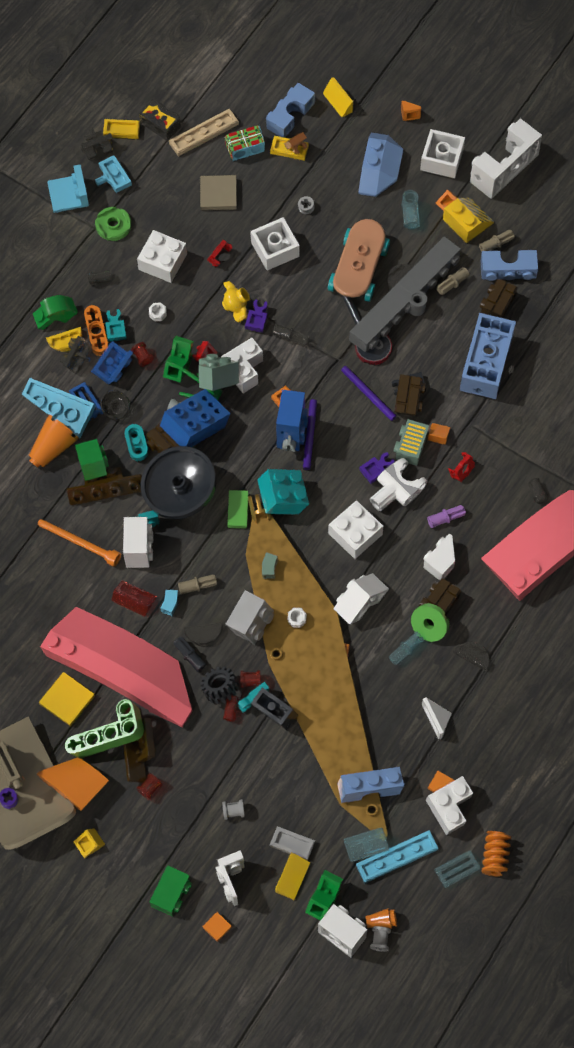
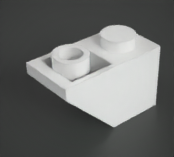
(442, 559)

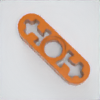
(98, 323)

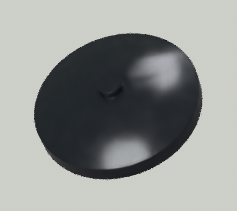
(178, 482)

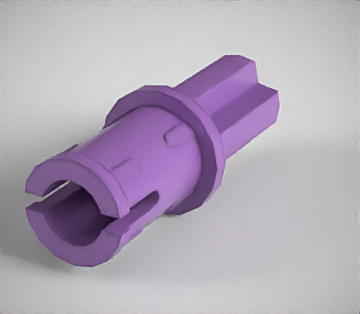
(446, 516)

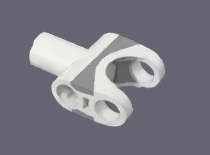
(396, 486)

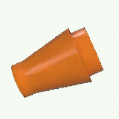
(383, 918)

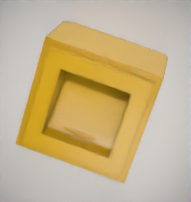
(89, 842)

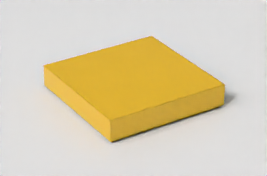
(66, 699)

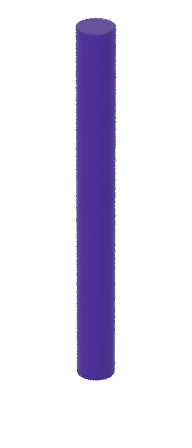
(368, 393)
(310, 434)

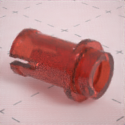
(231, 708)

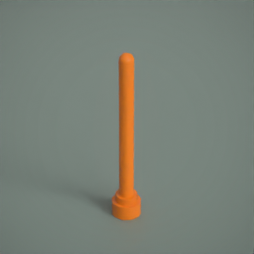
(112, 557)

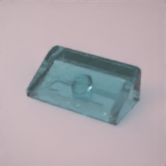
(366, 844)

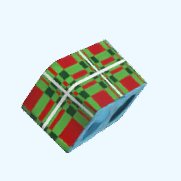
(245, 142)

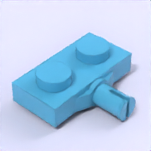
(113, 174)

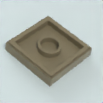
(218, 192)

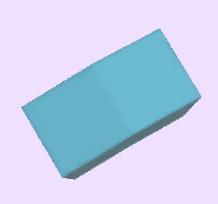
(170, 602)

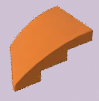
(74, 781)

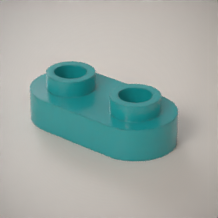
(137, 443)

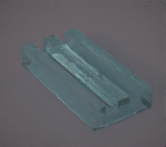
(442, 877)

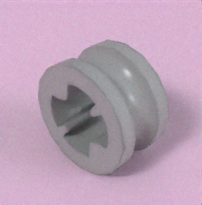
(303, 200)

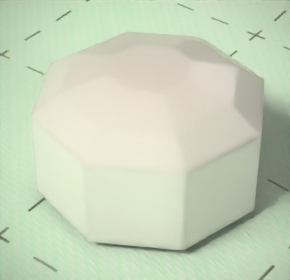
(157, 311)
(297, 617)

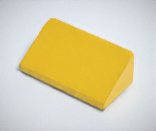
(338, 98)
(292, 876)

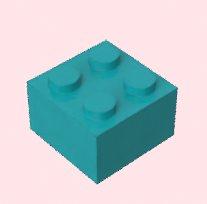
(283, 491)

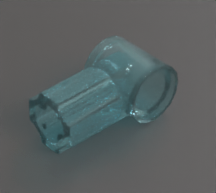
(410, 210)

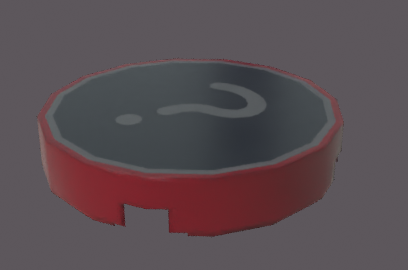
(378, 354)

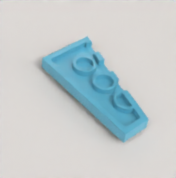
(65, 407)

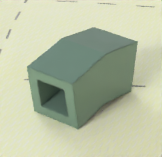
(268, 566)

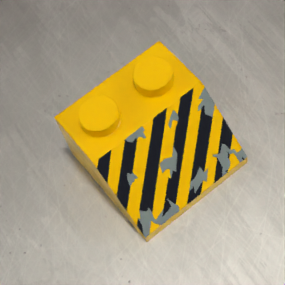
(466, 218)

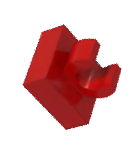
(203, 350)

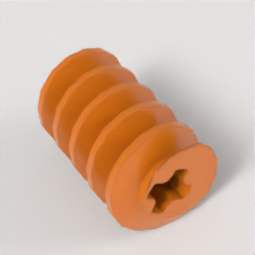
(495, 852)

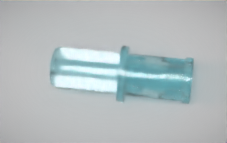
(406, 648)

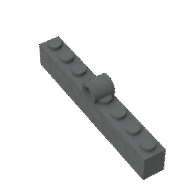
(406, 295)

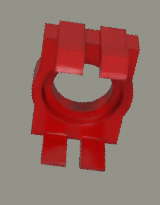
(223, 244)
(458, 473)

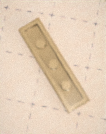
(203, 132)

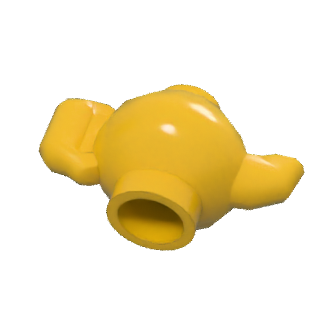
(236, 301)

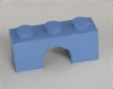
(297, 99)
(495, 268)
(384, 781)

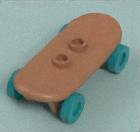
(359, 259)

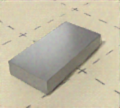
(292, 842)

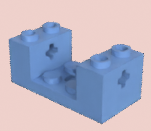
(482, 370)

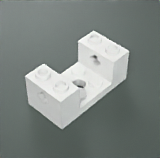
(492, 176)

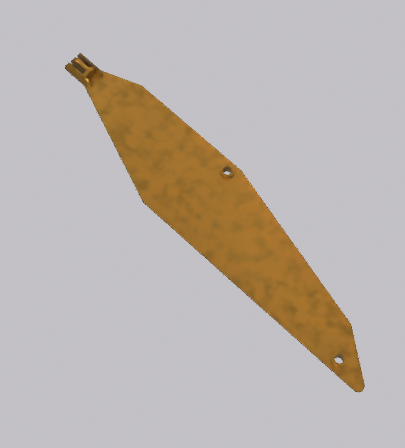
(311, 662)

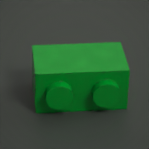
(92, 459)
(170, 891)

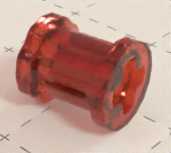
(142, 354)
(250, 678)
(148, 792)

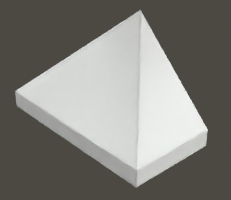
(437, 716)

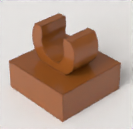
(295, 141)

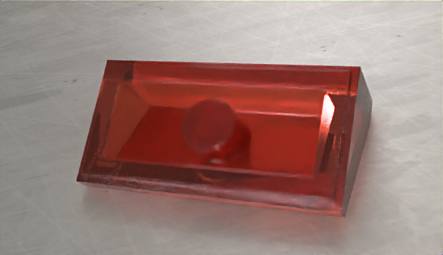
(133, 598)

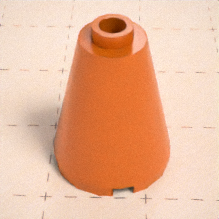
(51, 442)

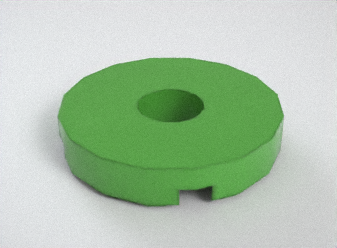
(116, 232)
(420, 624)

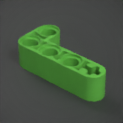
(84, 741)

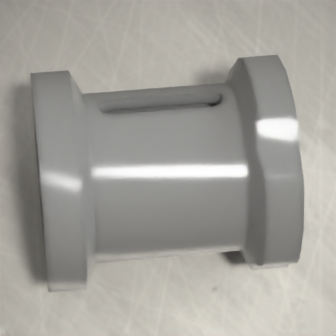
(233, 809)
(380, 938)

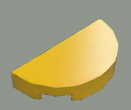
(60, 341)

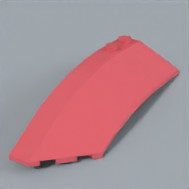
(535, 547)
(120, 663)

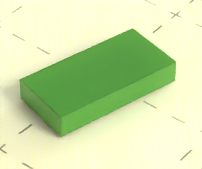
(237, 509)

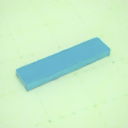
(397, 856)

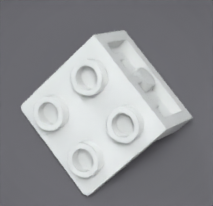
(230, 865)

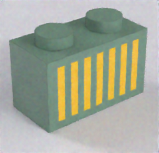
(412, 441)

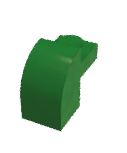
(54, 308)
(179, 359)
(324, 895)

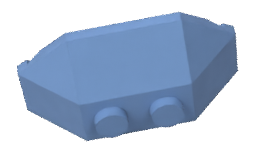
(380, 164)

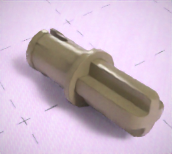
(497, 241)
(453, 281)
(197, 583)

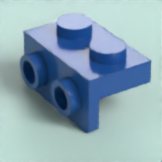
(111, 363)

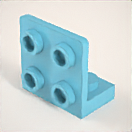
(68, 192)

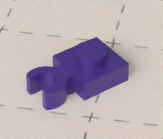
(257, 319)
(374, 468)

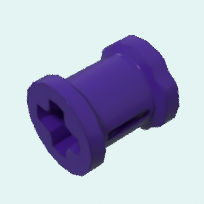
(6, 792)

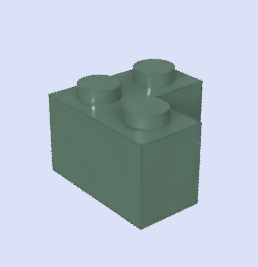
(217, 372)

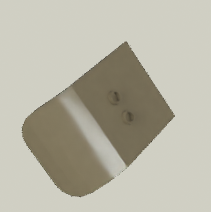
(39, 805)

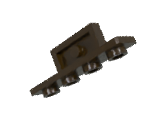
(105, 487)
(139, 752)

